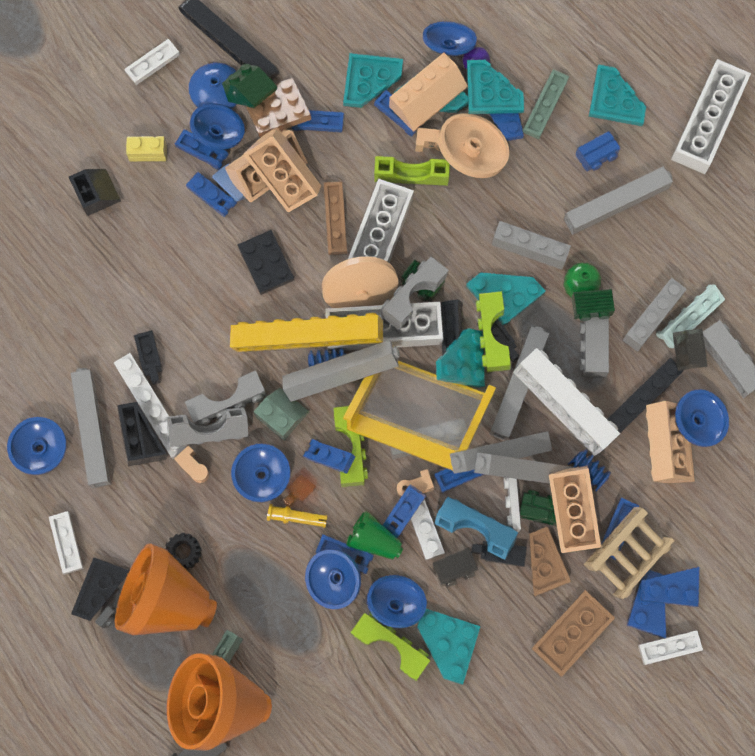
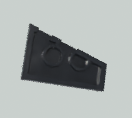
(97, 588)

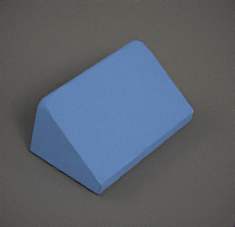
(225, 182)

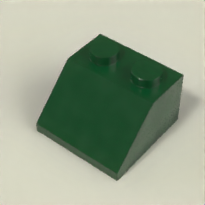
(248, 86)

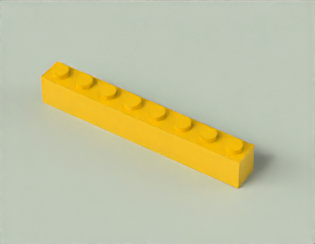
(307, 333)

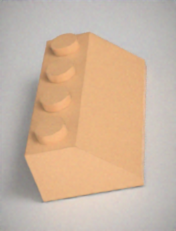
(428, 92)
(282, 170)
(248, 180)
(668, 448)
(574, 509)

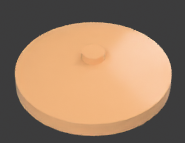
(473, 145)
(359, 283)

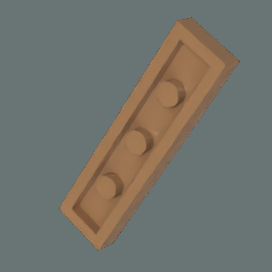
(335, 218)

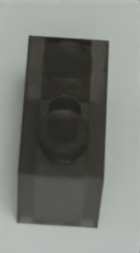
(690, 349)
(454, 568)

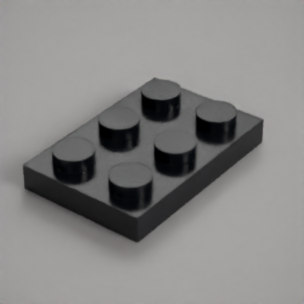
(265, 262)

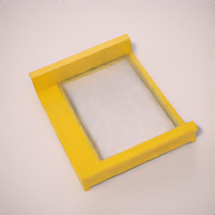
(417, 412)

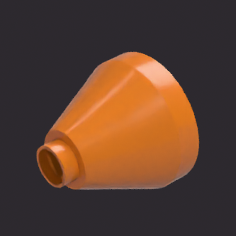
(161, 596)
(213, 703)

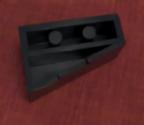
(138, 437)

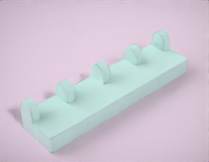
(693, 314)

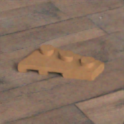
(546, 563)

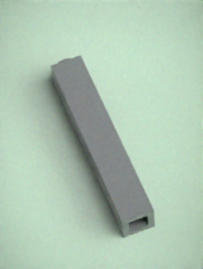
(618, 200)
(340, 370)
(516, 389)
(90, 428)
(515, 448)
(515, 468)

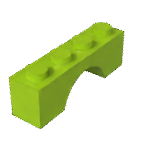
(428, 173)
(496, 354)
(356, 472)
(369, 631)

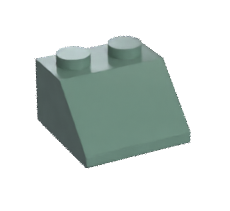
(280, 413)

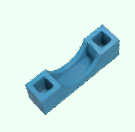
(456, 515)

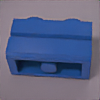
(598, 151)

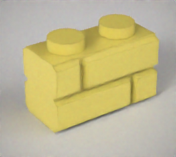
(146, 148)

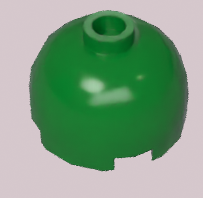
(582, 278)

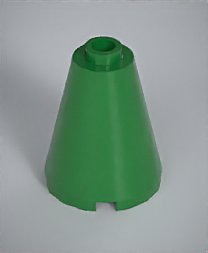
(374, 538)

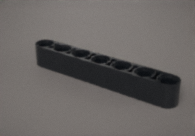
(225, 37)

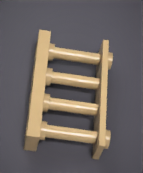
(610, 547)

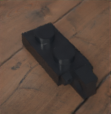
(503, 337)
(148, 355)
(515, 557)

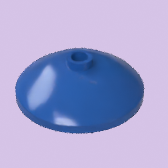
(449, 38)
(201, 87)
(217, 126)
(710, 417)
(28, 437)
(251, 463)
(323, 581)
(397, 593)

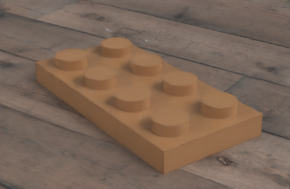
(573, 633)

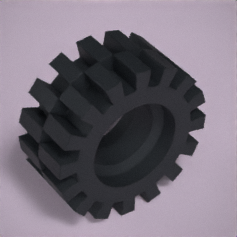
(189, 540)

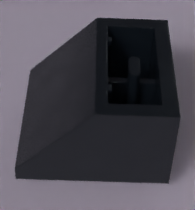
(94, 190)

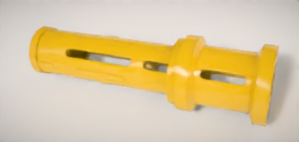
(286, 515)

